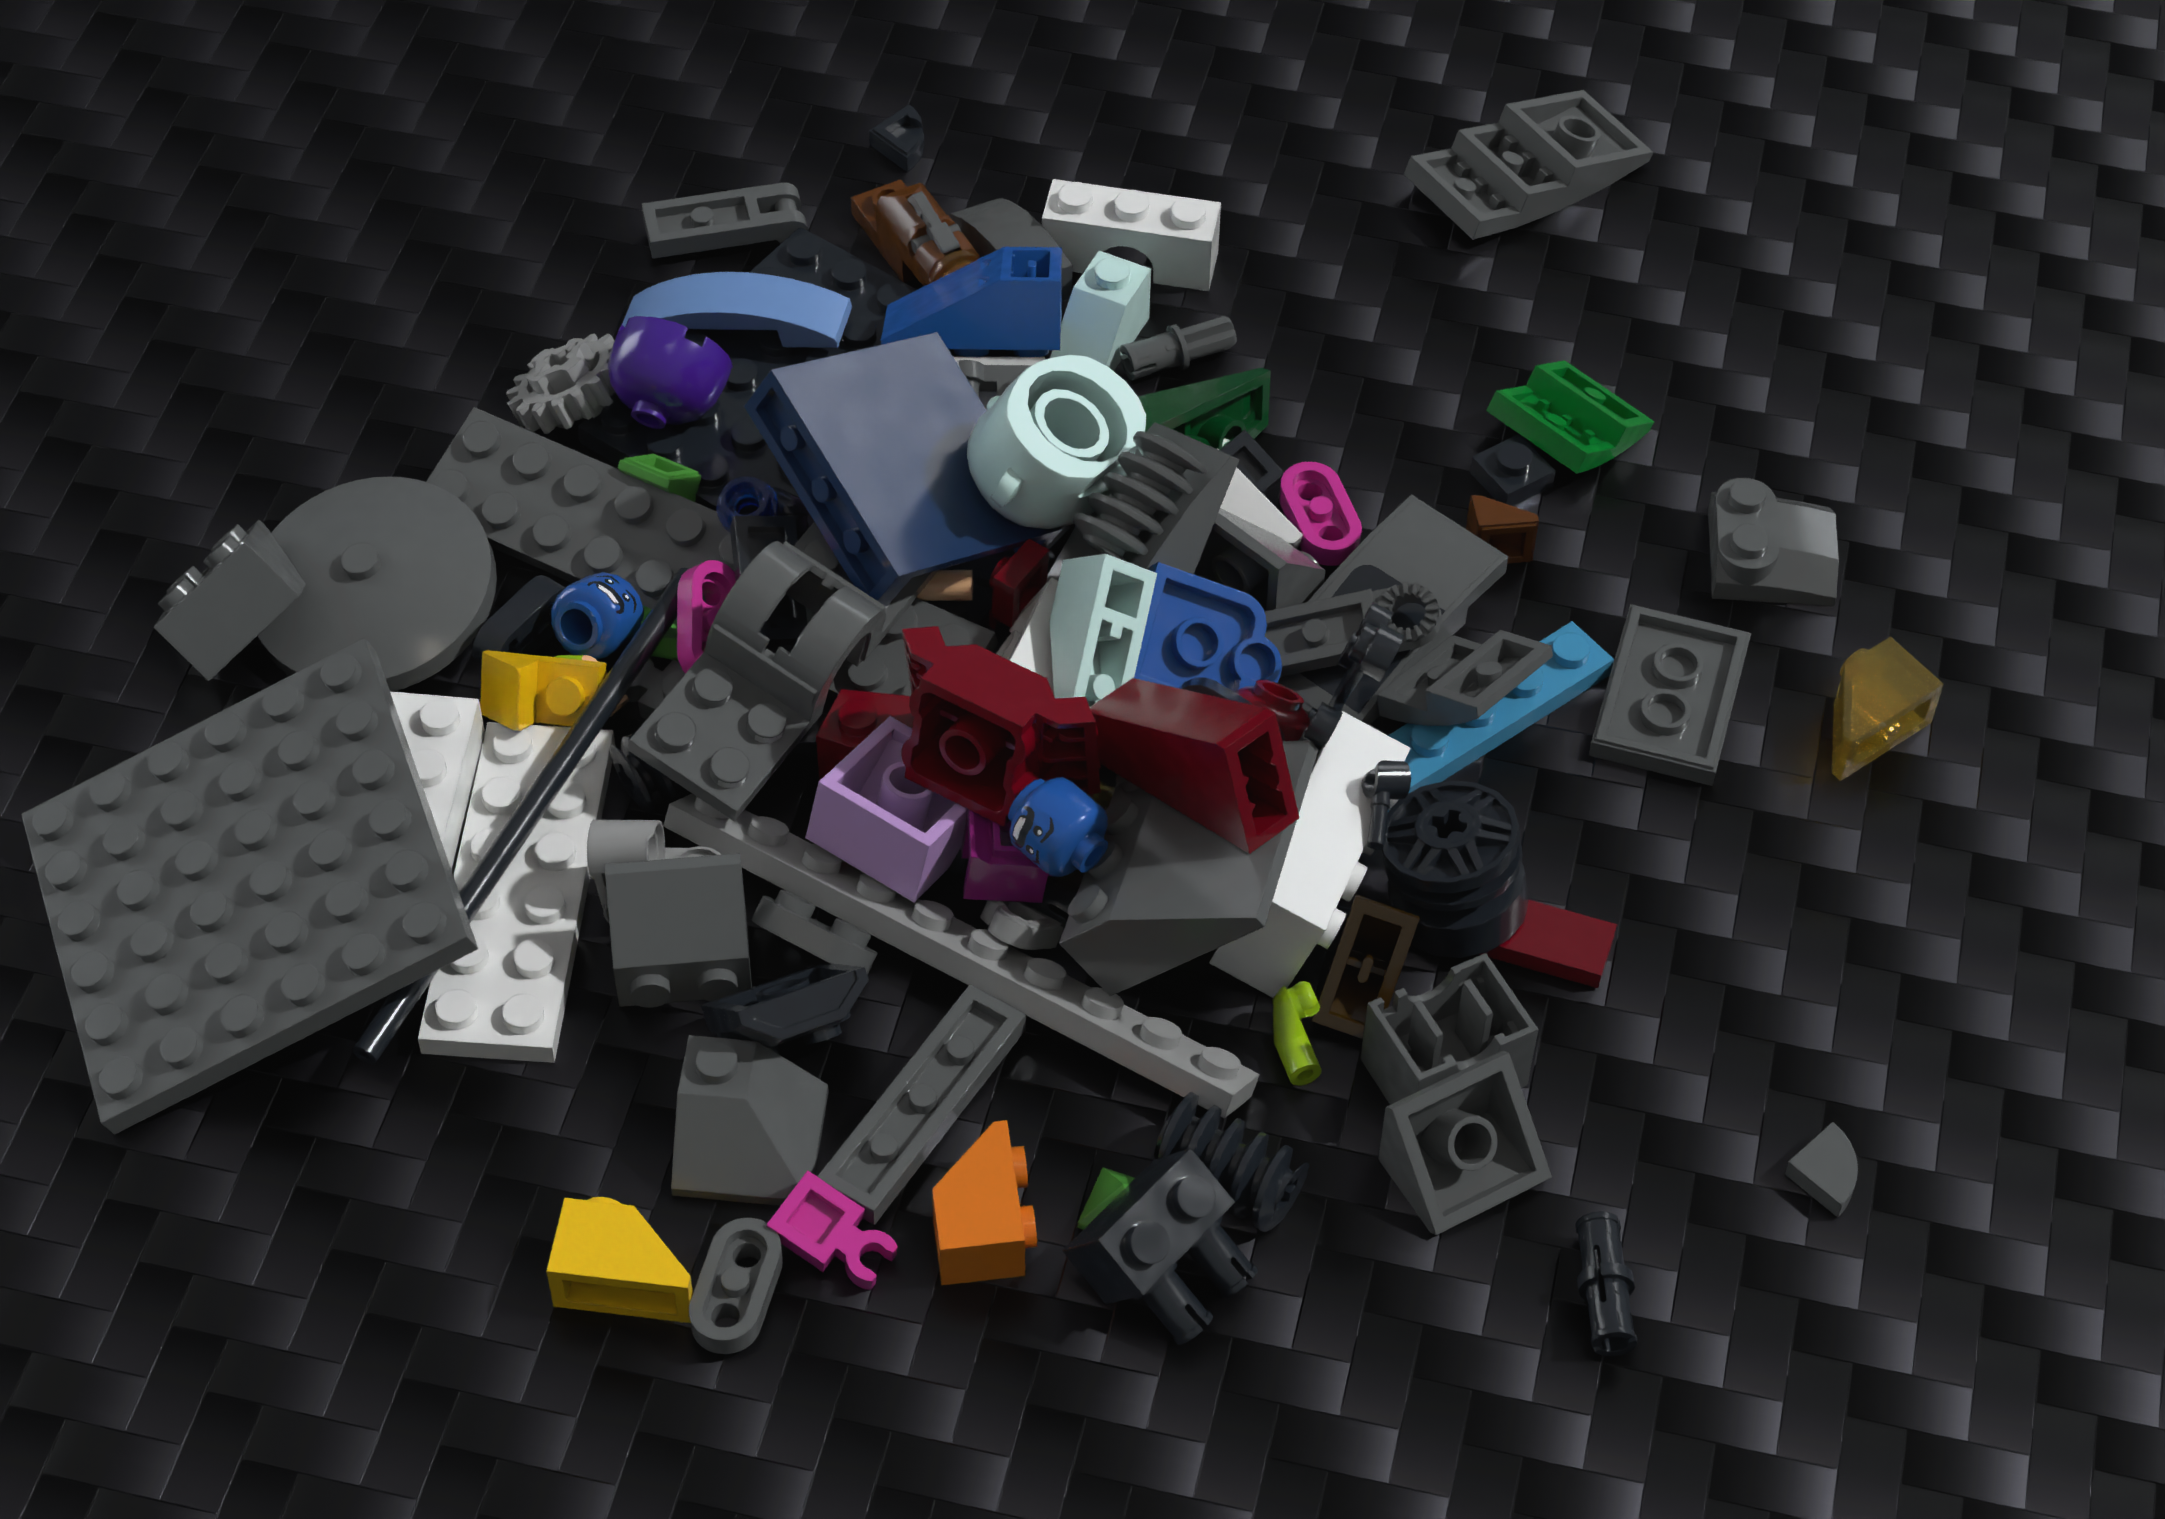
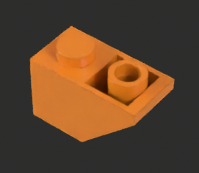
(979, 1215)

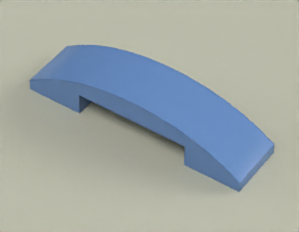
(748, 301)

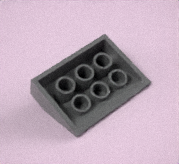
(1171, 886)

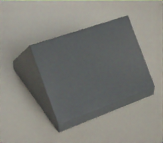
(1463, 1144)

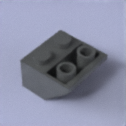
(230, 602)

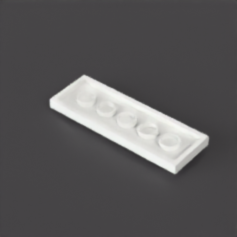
(516, 986)

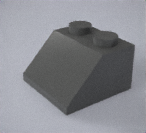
(678, 929)

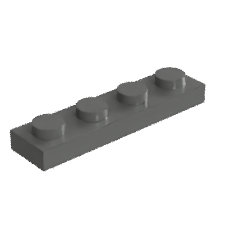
(924, 1101)

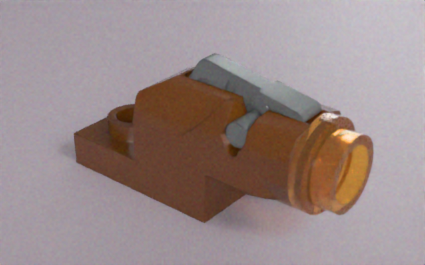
(912, 232)

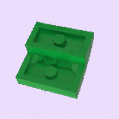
(1570, 416)

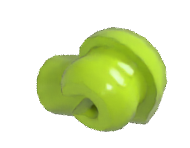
(1289, 1034)

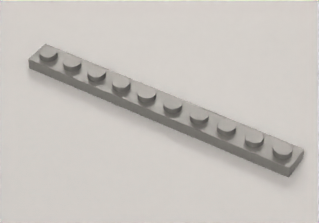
(971, 955)

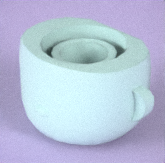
(1053, 440)

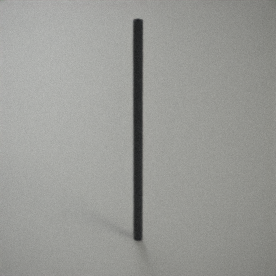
(533, 806)

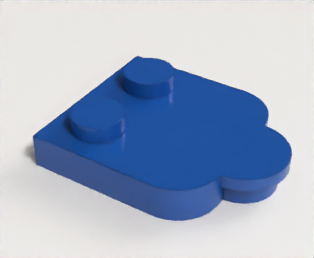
(1204, 632)

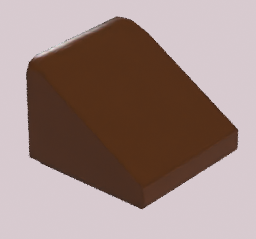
(1503, 527)

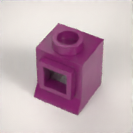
(997, 867)

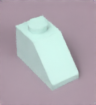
(1105, 309)

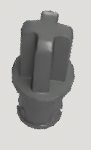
(1177, 347)

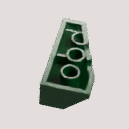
(1213, 408)

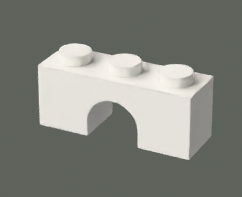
(1172, 231)

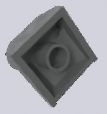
(1771, 546)

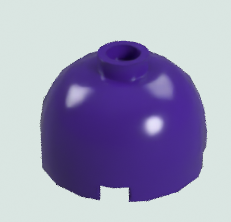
(664, 373)

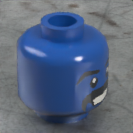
(597, 615)
(1058, 826)

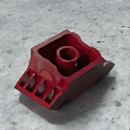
(990, 727)

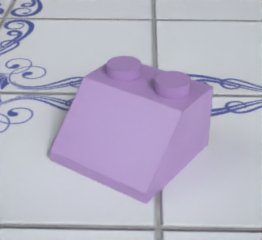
(883, 820)

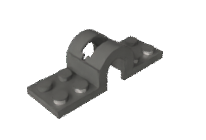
(750, 707)

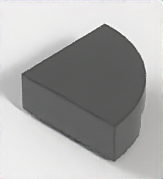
(1826, 1169)

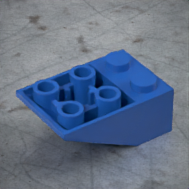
(990, 304)

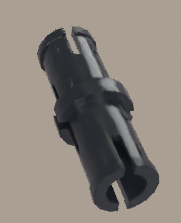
(1606, 1284)

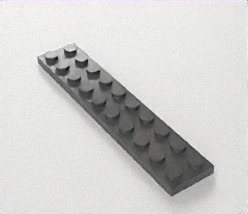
(592, 519)

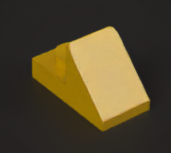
(536, 688)

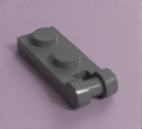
(722, 219)

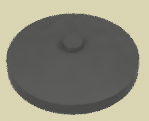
(388, 567)

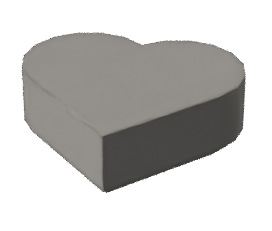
(1021, 925)

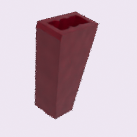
(1200, 756)

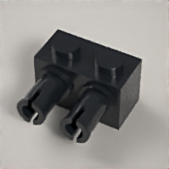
(1148, 1228)

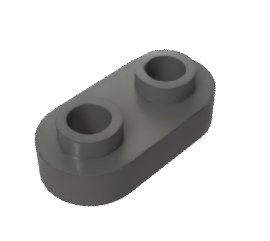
(792, 920)
(733, 1290)

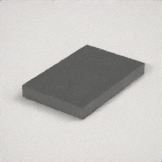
(1670, 695)

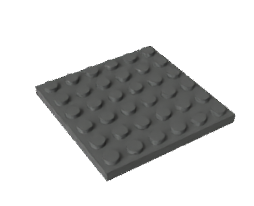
(244, 885)

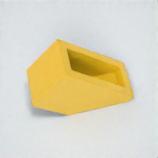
(615, 1263)

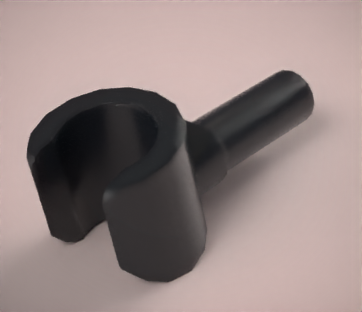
(1381, 784)

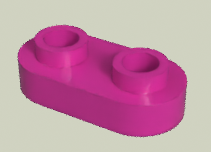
(1327, 521)
(693, 614)

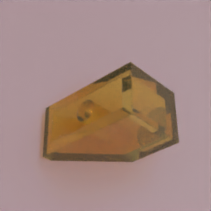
(1879, 704)

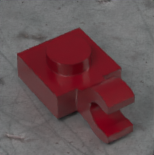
(1017, 582)

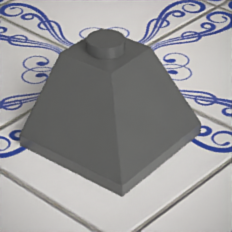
(1258, 563)
(744, 1122)

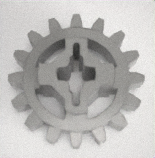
(564, 385)

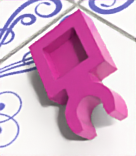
(823, 1225)

